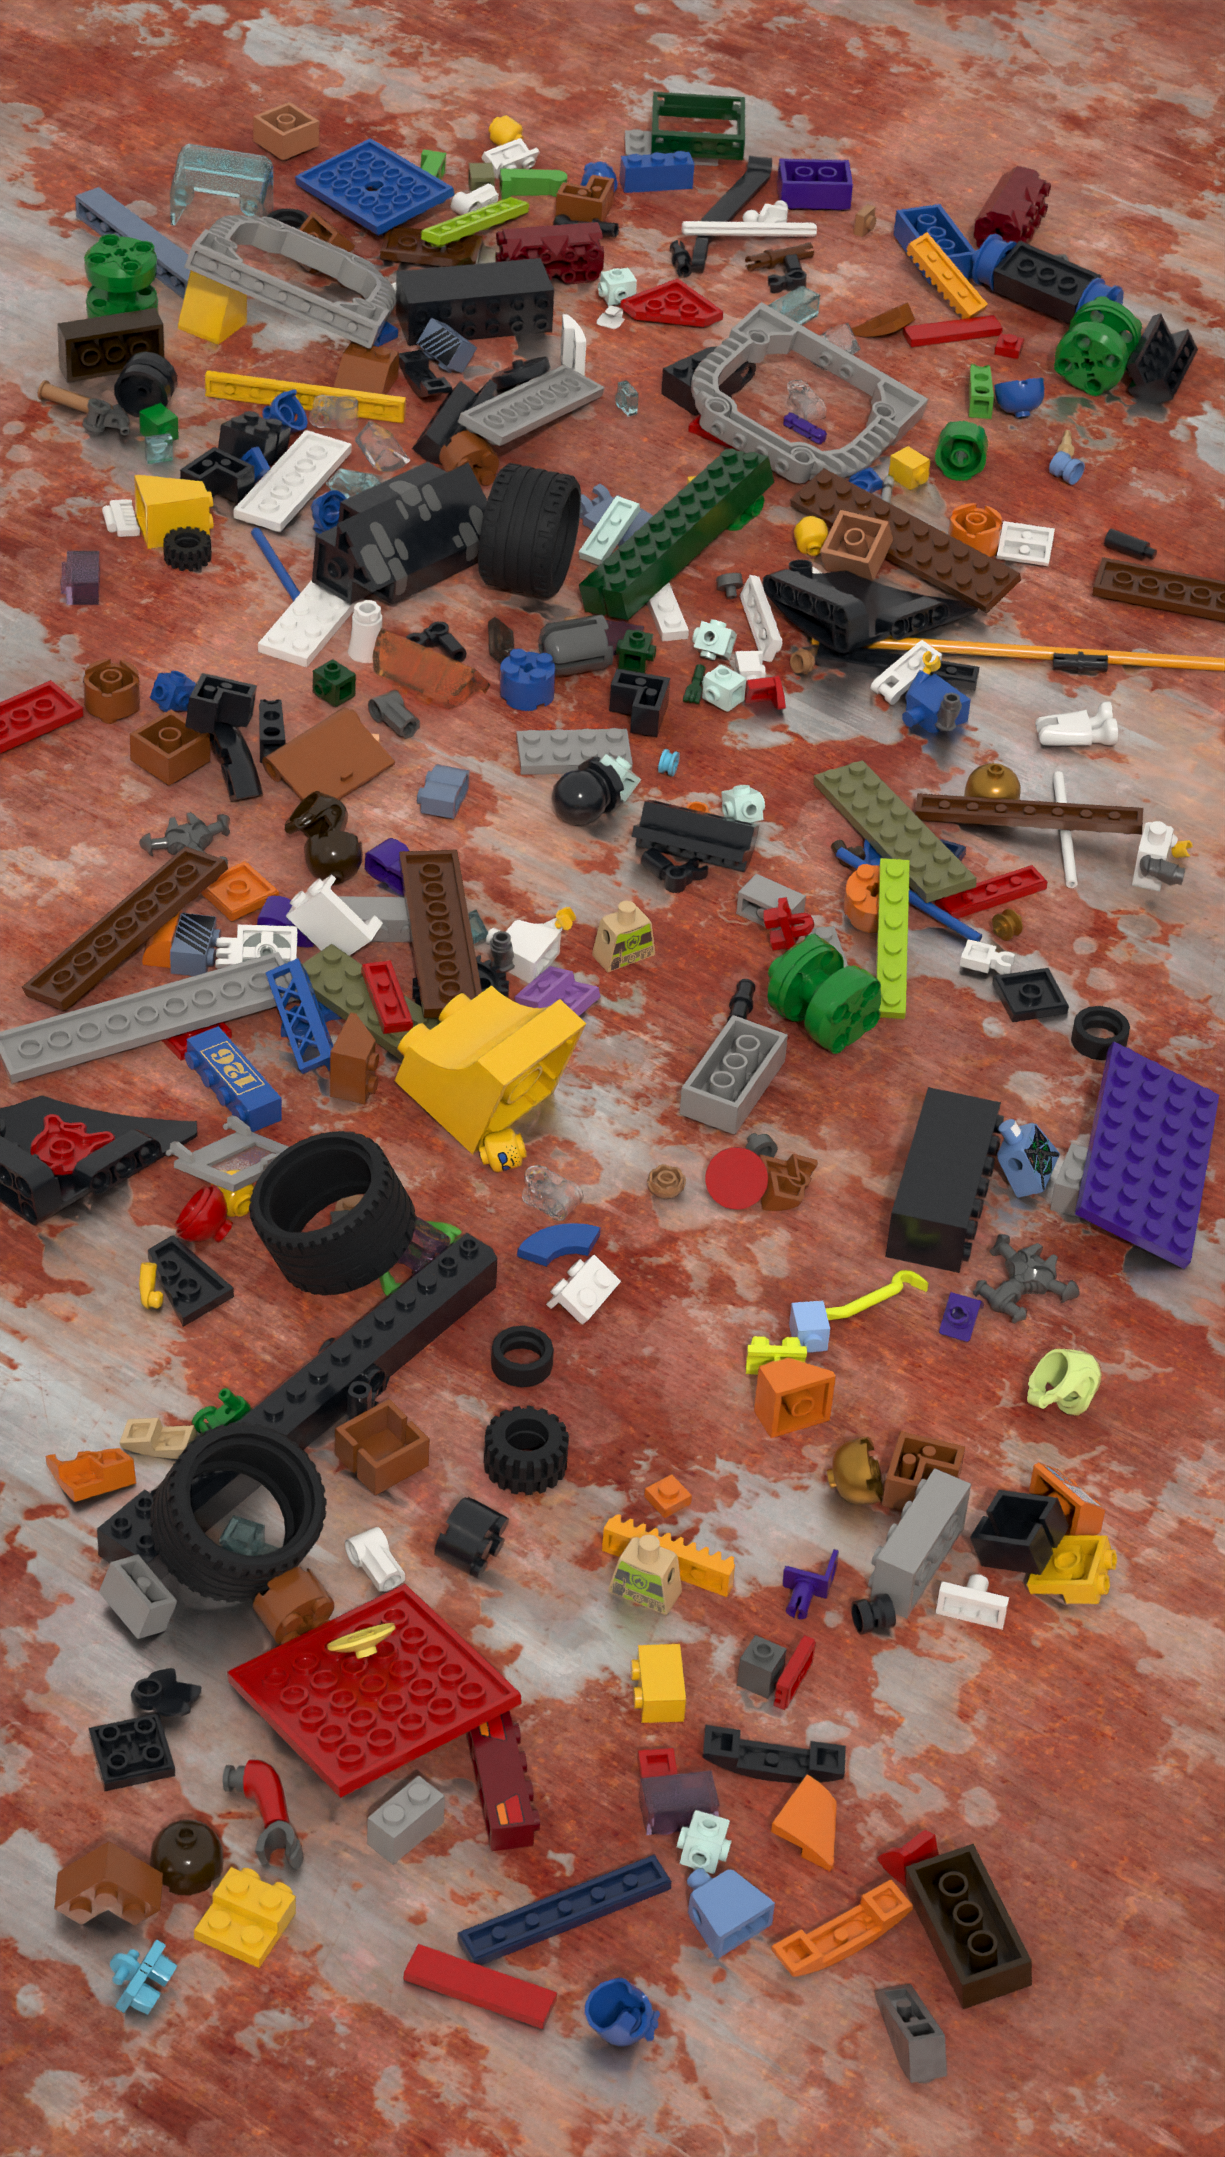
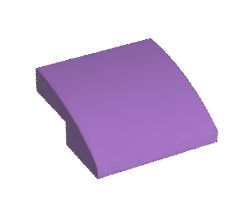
(555, 985)

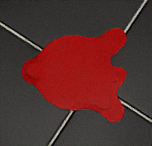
(65, 1144)

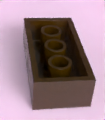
(105, 343)
(968, 1926)

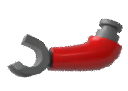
(264, 1786)

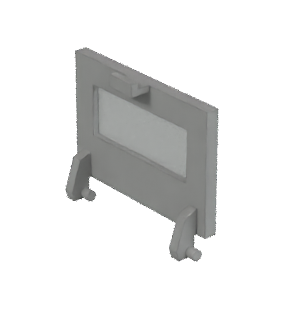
(240, 1151)

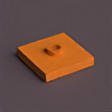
(239, 891)

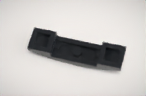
(419, 376)
(772, 1761)

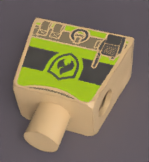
(623, 938)
(647, 1575)

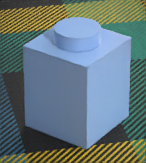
(810, 1325)

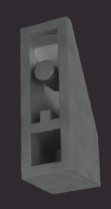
(913, 2033)

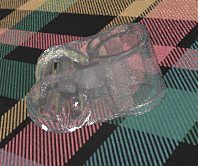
(804, 402)
(337, 412)
(552, 1194)

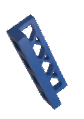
(312, 1010)

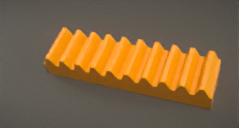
(946, 276)
(694, 1566)

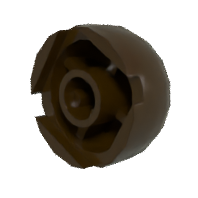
(333, 855)
(187, 1856)

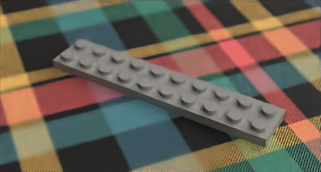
(140, 1018)

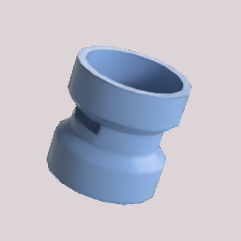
(1065, 467)

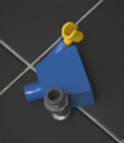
(934, 701)

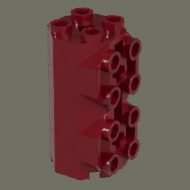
(1013, 207)
(565, 250)

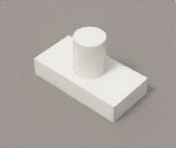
(972, 1602)

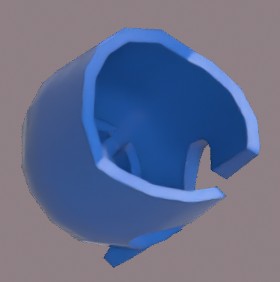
(621, 2013)

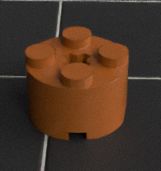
(471, 449)
(111, 690)
(293, 1605)

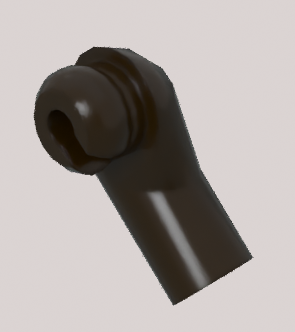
(858, 851)

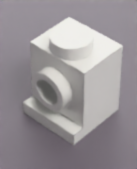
(749, 664)

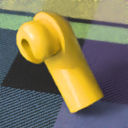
(147, 1281)

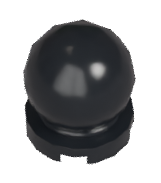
(587, 792)

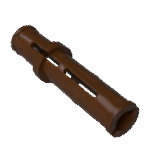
(771, 258)

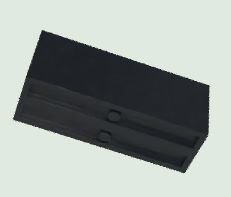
(477, 299)
(945, 1180)

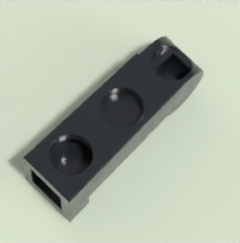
(270, 726)

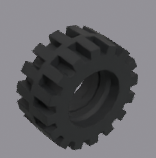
(187, 548)

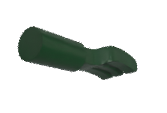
(694, 691)

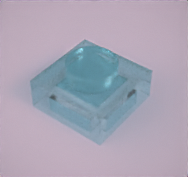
(627, 398)
(158, 448)

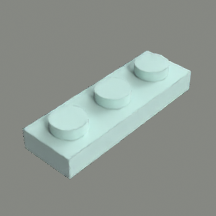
(609, 530)

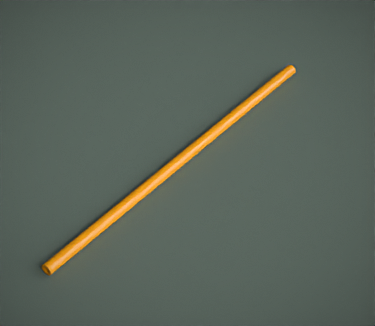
(1047, 653)

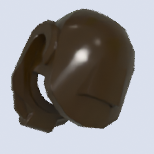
(317, 815)

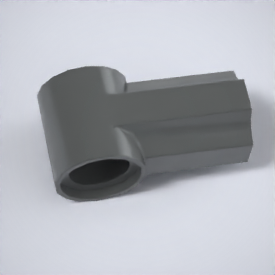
(392, 710)

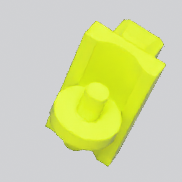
(761, 1352)

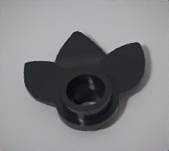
(164, 1694)

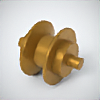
(1007, 924)

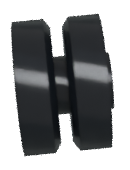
(145, 382)

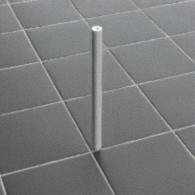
(1065, 835)

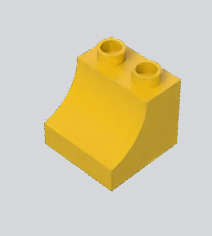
(487, 1062)

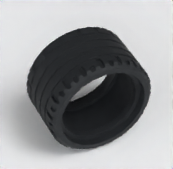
(529, 530)
(307, 1181)
(265, 1458)

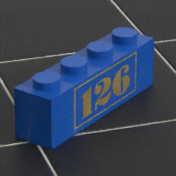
(233, 1079)

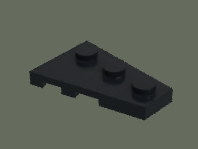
(188, 1280)

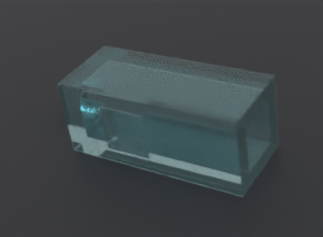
(799, 305)

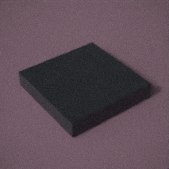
(1030, 994)

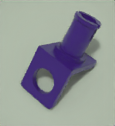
(960, 1317)
(807, 1584)

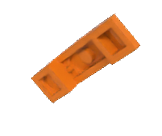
(845, 1934)

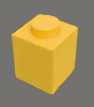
(909, 468)

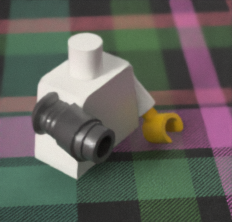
(1153, 856)
(529, 947)

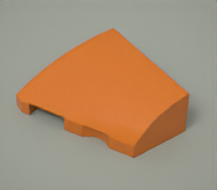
(93, 1472)
(810, 1822)

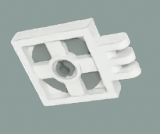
(255, 942)

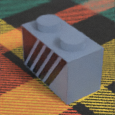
(446, 346)
(194, 944)

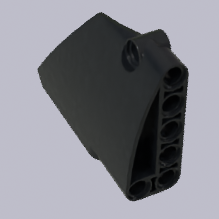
(854, 611)
(29, 1183)

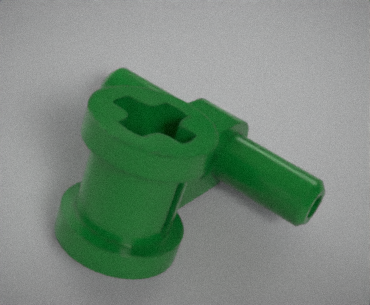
(229, 1412)

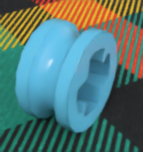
(669, 762)

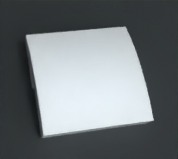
(572, 345)
(1025, 543)

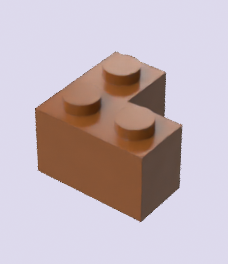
(587, 201)
(915, 1460)
(111, 1882)

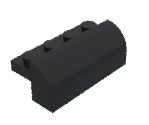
(1160, 362)
(445, 420)
(696, 834)

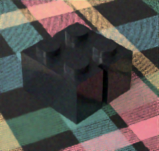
(252, 431)
(1019, 1532)

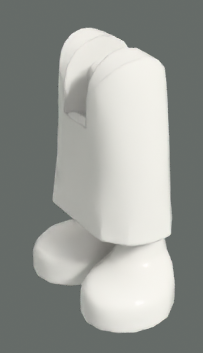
(1078, 728)

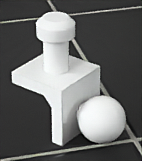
(769, 213)

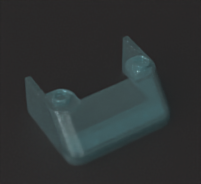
(222, 174)

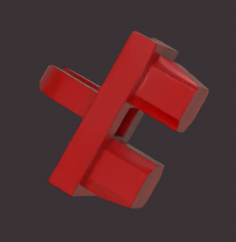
(789, 932)

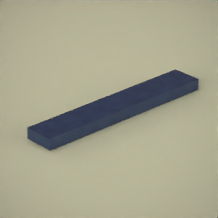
(564, 1911)

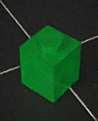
(158, 421)

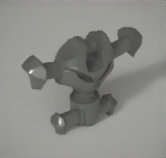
(192, 835)
(1027, 1276)

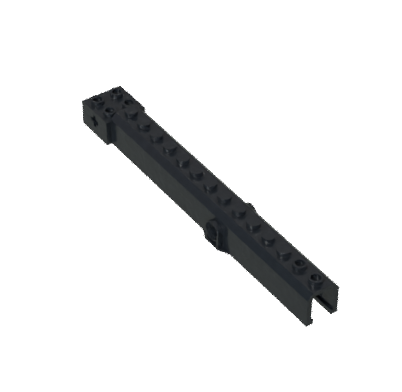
(317, 1391)

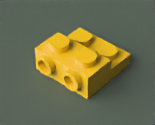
(1077, 1570)
(246, 1916)

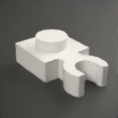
(983, 956)

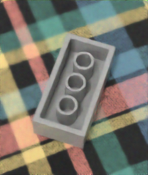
(733, 1074)
(920, 1540)

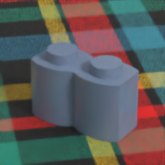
(443, 791)

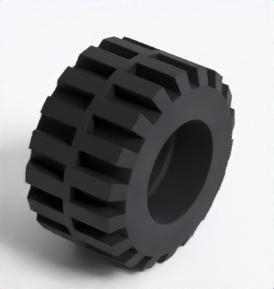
(526, 1431)

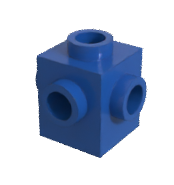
(172, 691)

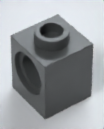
(761, 1666)

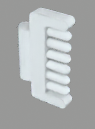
(121, 518)

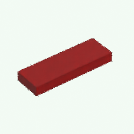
(387, 997)

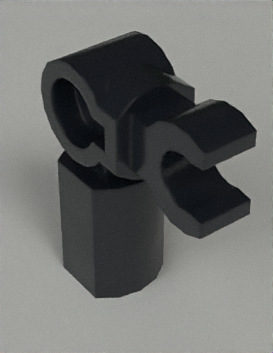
(793, 277)
(438, 636)
(675, 877)
(360, 1398)

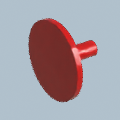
(736, 1178)

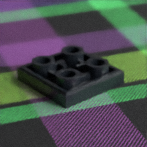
(131, 1752)

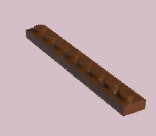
(1029, 813)

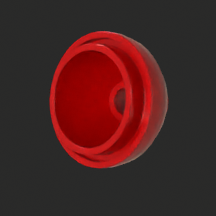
(204, 1216)

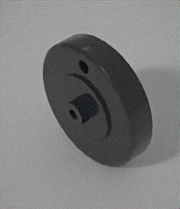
(521, 372)

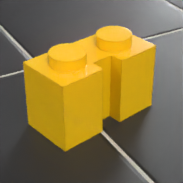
(660, 1683)

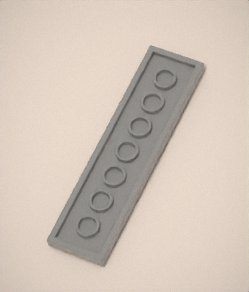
(530, 405)

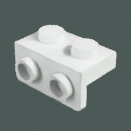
(511, 156)
(585, 1289)

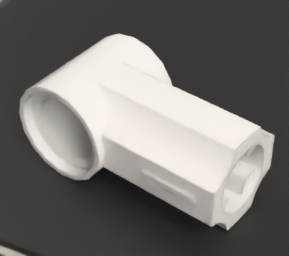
(479, 198)
(372, 1553)

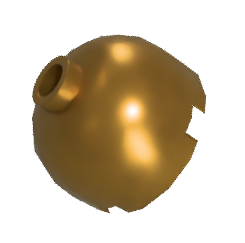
(993, 781)
(856, 1473)

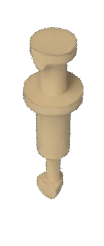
(1066, 445)

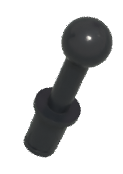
(608, 229)

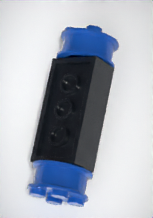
(1038, 278)

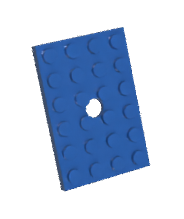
(401, 186)

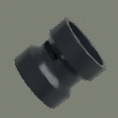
(873, 1614)

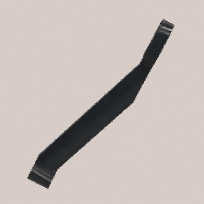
(731, 203)

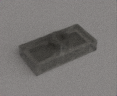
(500, 640)

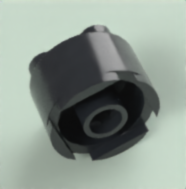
(471, 1537)

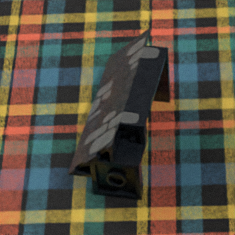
(402, 535)

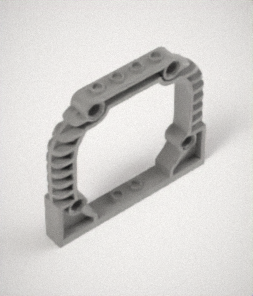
(358, 320)
(769, 332)

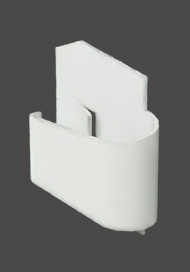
(611, 318)

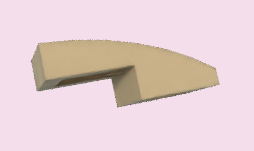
(152, 1439)

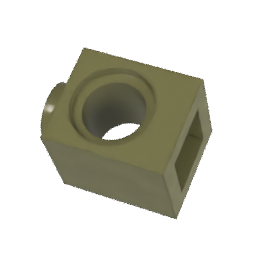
(480, 175)

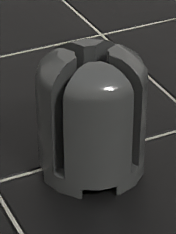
(577, 645)

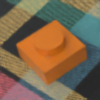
(668, 1496)

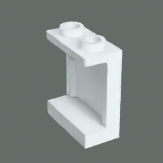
(329, 920)

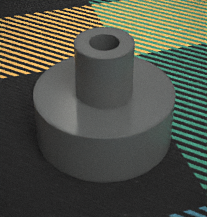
(730, 583)
(762, 1144)

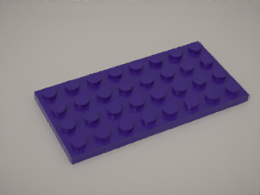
(1148, 1155)

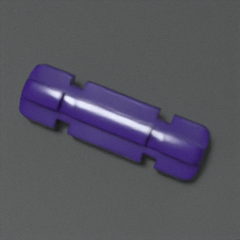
(805, 428)

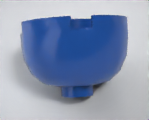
(1020, 396)

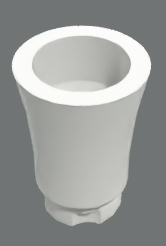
(365, 628)

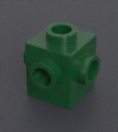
(636, 651)
(334, 683)

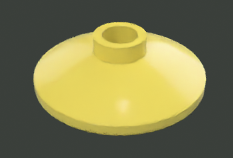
(362, 1641)

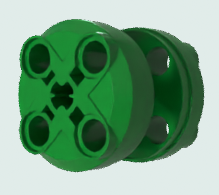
(120, 276)
(1097, 346)
(831, 998)

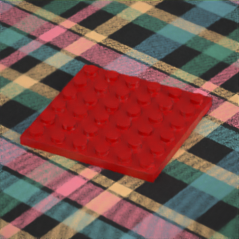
(379, 1710)

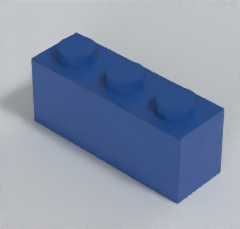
(656, 172)

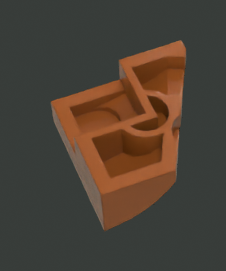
(886, 322)
(786, 1181)

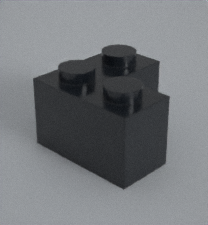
(221, 474)
(642, 697)
(220, 700)

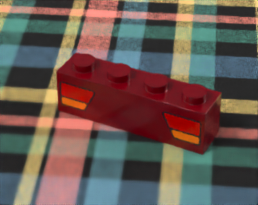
(502, 1784)

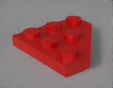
(672, 304)

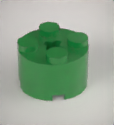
(961, 450)

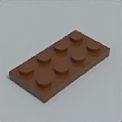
(406, 246)

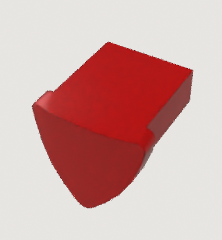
(765, 690)
(916, 1850)

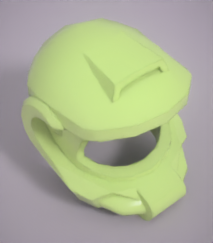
(1072, 1375)

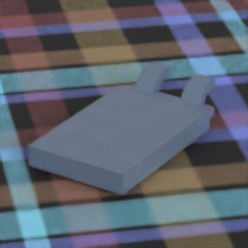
(593, 511)

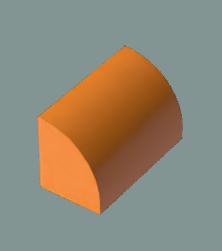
(159, 945)

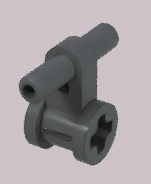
(101, 416)

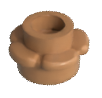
(802, 661)

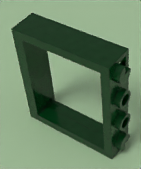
(704, 107)

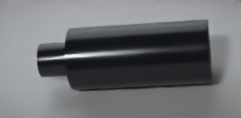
(1129, 545)

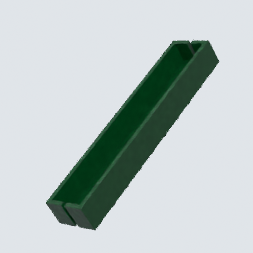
(676, 534)

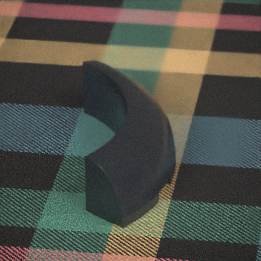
(238, 765)

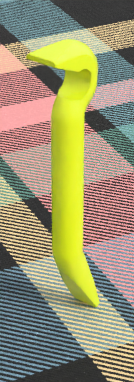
(879, 1295)

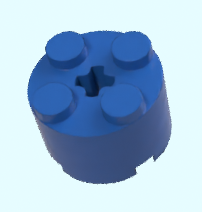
(527, 679)

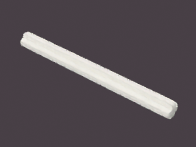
(784, 229)

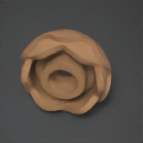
(666, 1181)

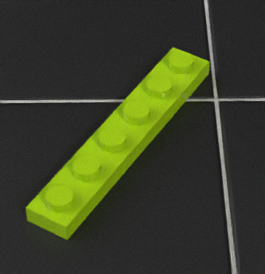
(474, 221)
(893, 936)

